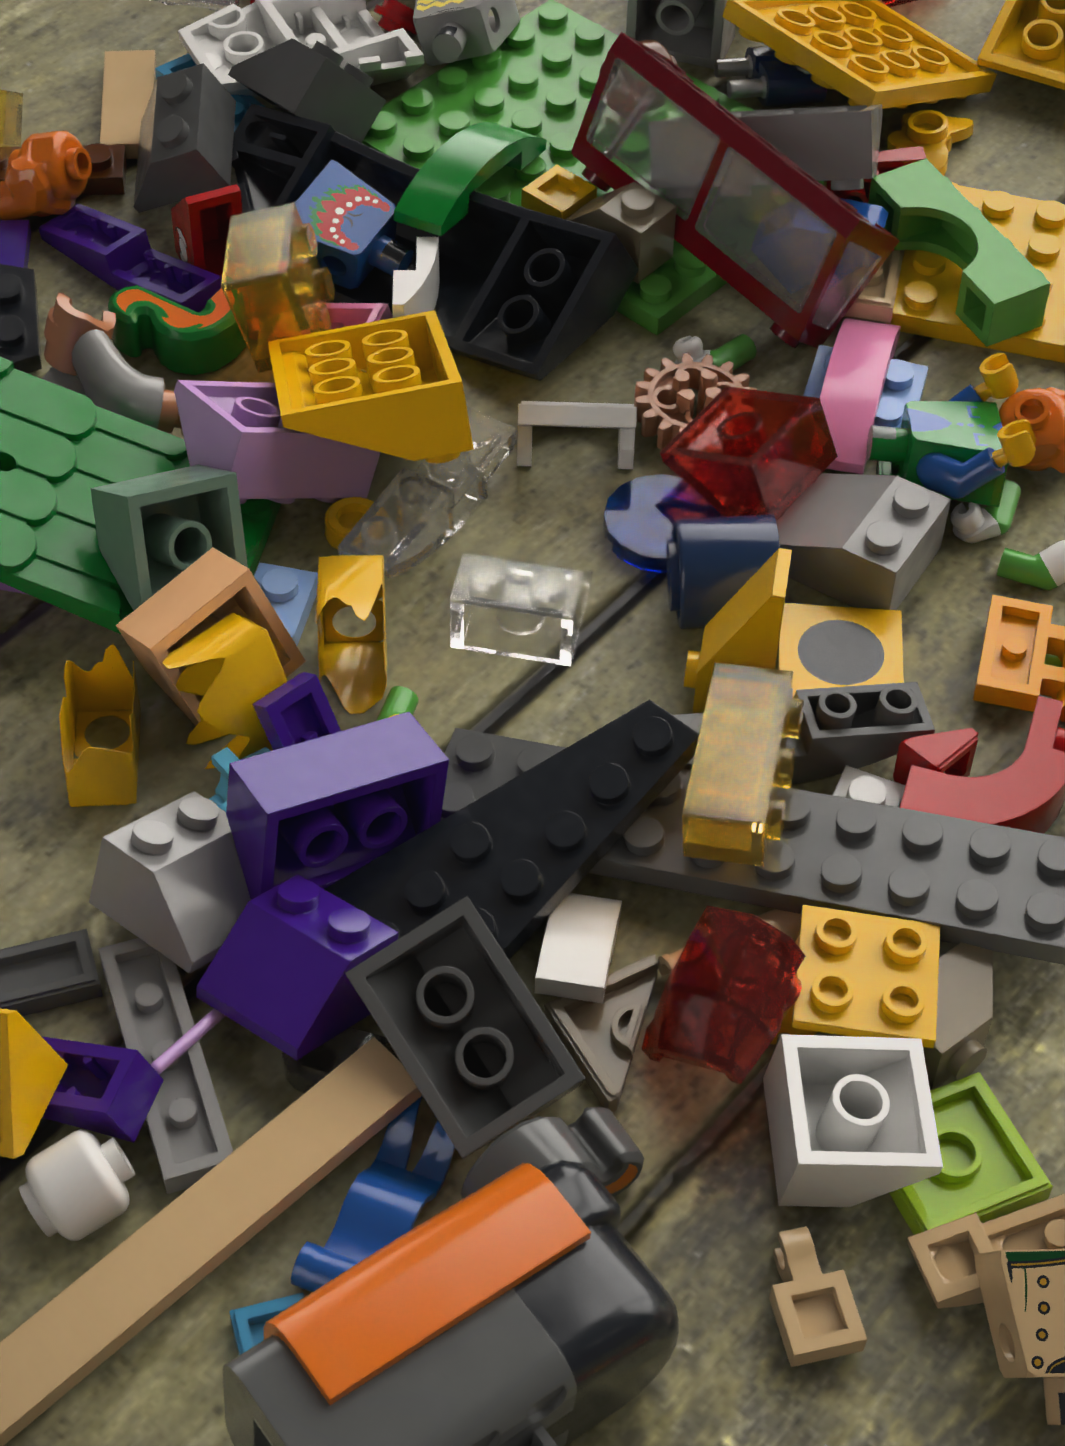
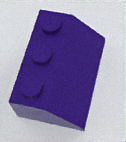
(334, 801)

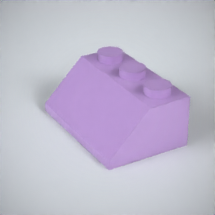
(243, 432)

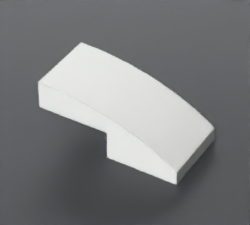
(418, 289)
(578, 948)

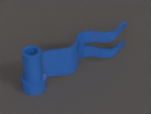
(379, 1203)

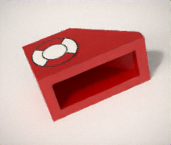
(203, 226)

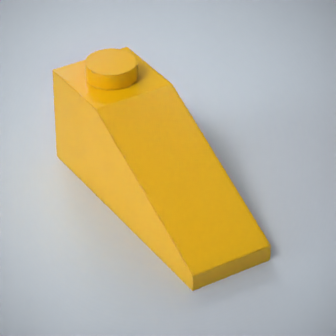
(744, 629)

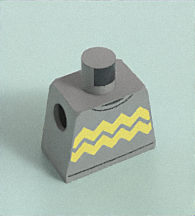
(462, 27)

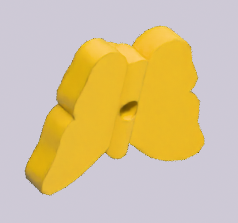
(933, 132)

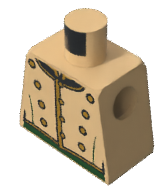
(1027, 1317)

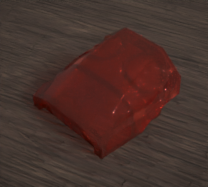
(726, 994)

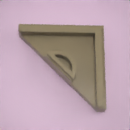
(606, 1033)

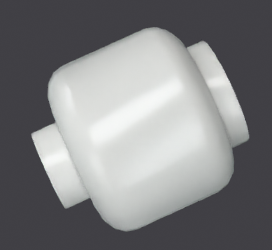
(77, 1185)

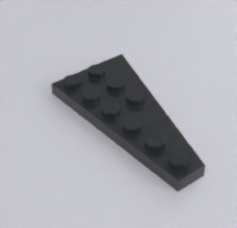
(530, 837)

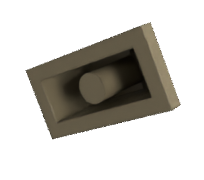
(638, 219)
(962, 1013)

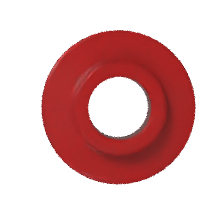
(395, 16)

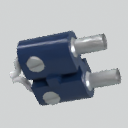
(768, 79)

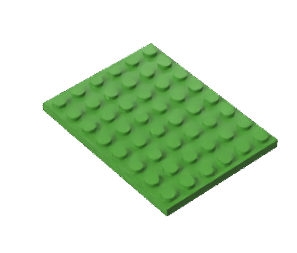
(542, 87)

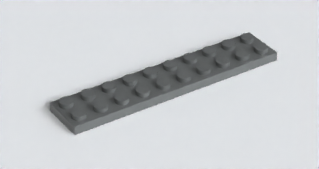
(835, 852)

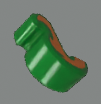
(179, 336)

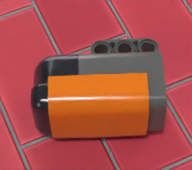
(474, 1329)

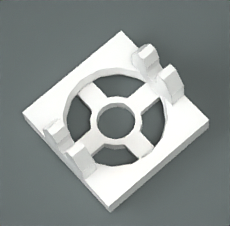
(577, 415)

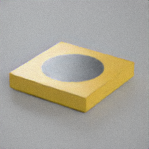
(840, 646)

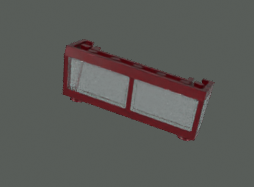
(736, 195)

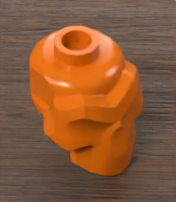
(44, 176)
(1047, 418)

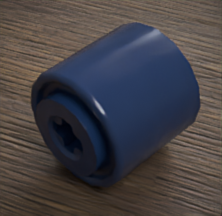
(713, 560)

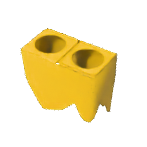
(352, 663)
(232, 670)
(100, 774)

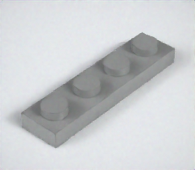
(152, 1016)

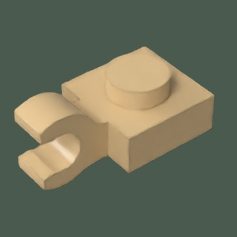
(810, 1307)

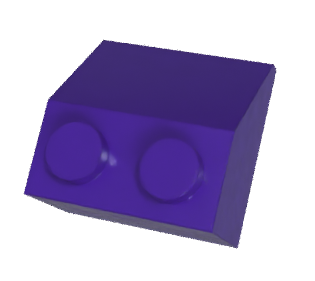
(289, 963)

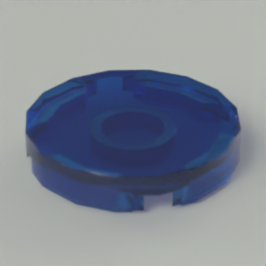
(643, 515)

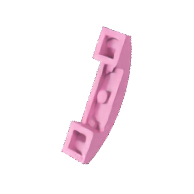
(855, 387)

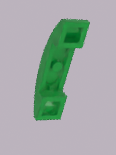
(442, 186)

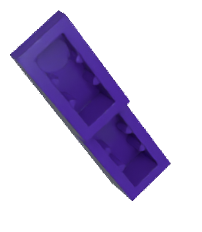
(123, 257)
(103, 1088)

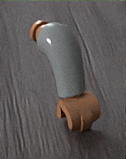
(84, 348)

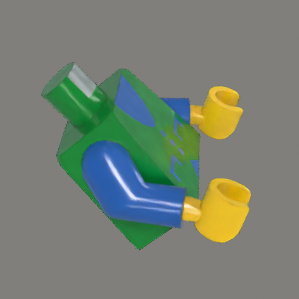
(959, 442)

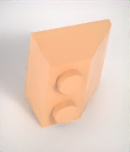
(192, 604)

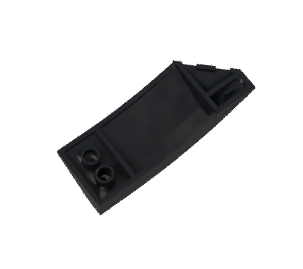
(512, 279)

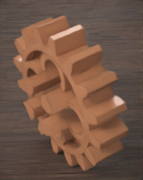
(666, 401)

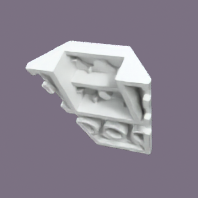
(339, 24)

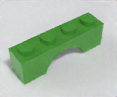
(998, 285)

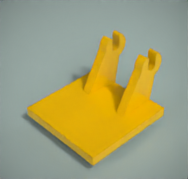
(865, 976)

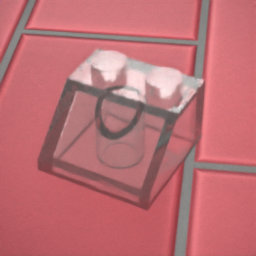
(518, 607)

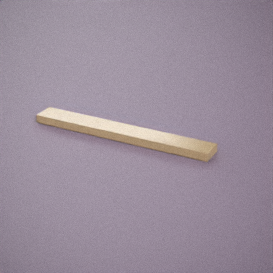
(197, 1233)

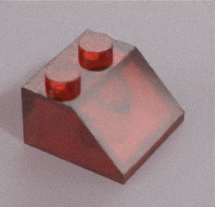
(753, 451)

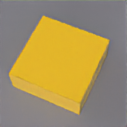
(557, 193)

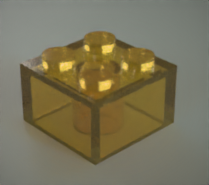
(274, 279)

